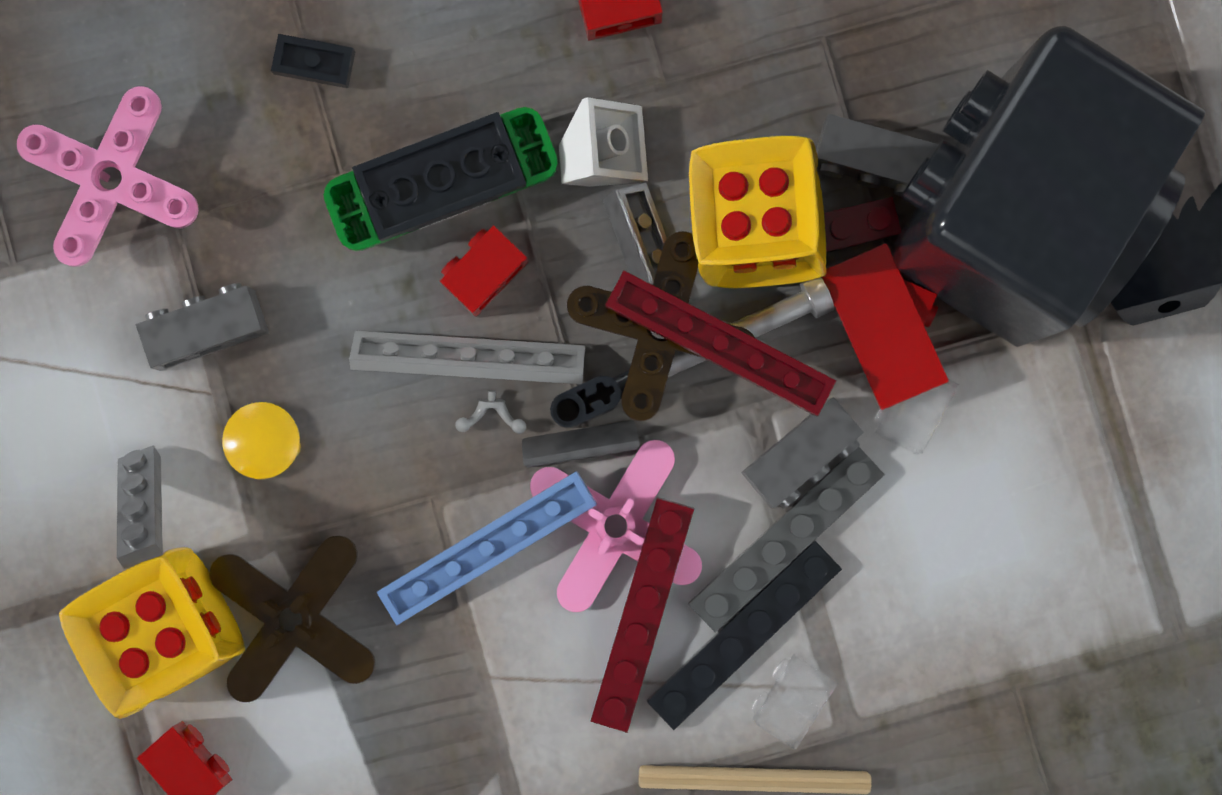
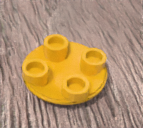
(261, 440)

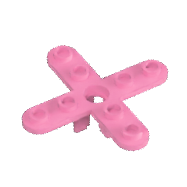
(85, 166)
(630, 500)

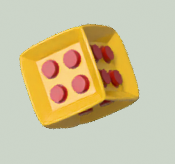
(757, 212)
(151, 631)

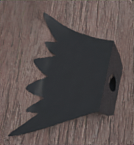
(1180, 269)

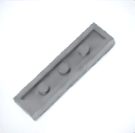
(139, 507)

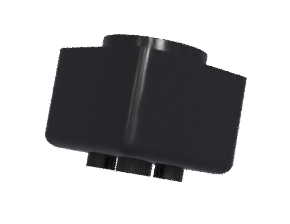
(1048, 190)

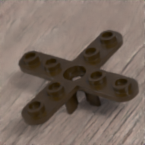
(652, 354)
(314, 635)

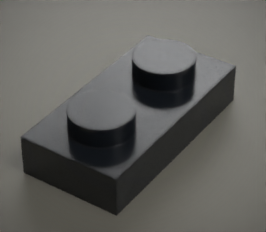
(313, 61)

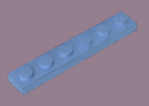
(486, 547)

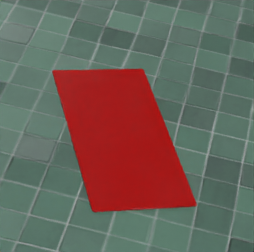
(884, 327)

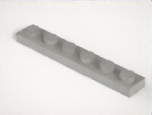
(467, 357)

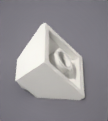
(604, 145)

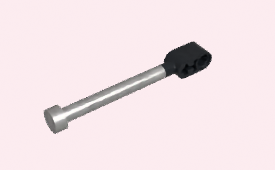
(812, 298)

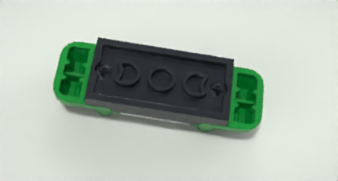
(440, 177)

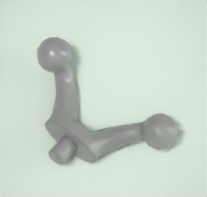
(464, 424)

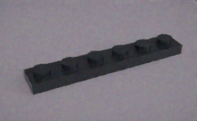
(743, 635)

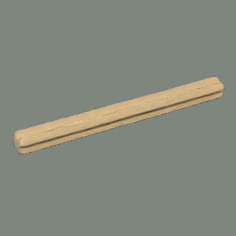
(754, 779)

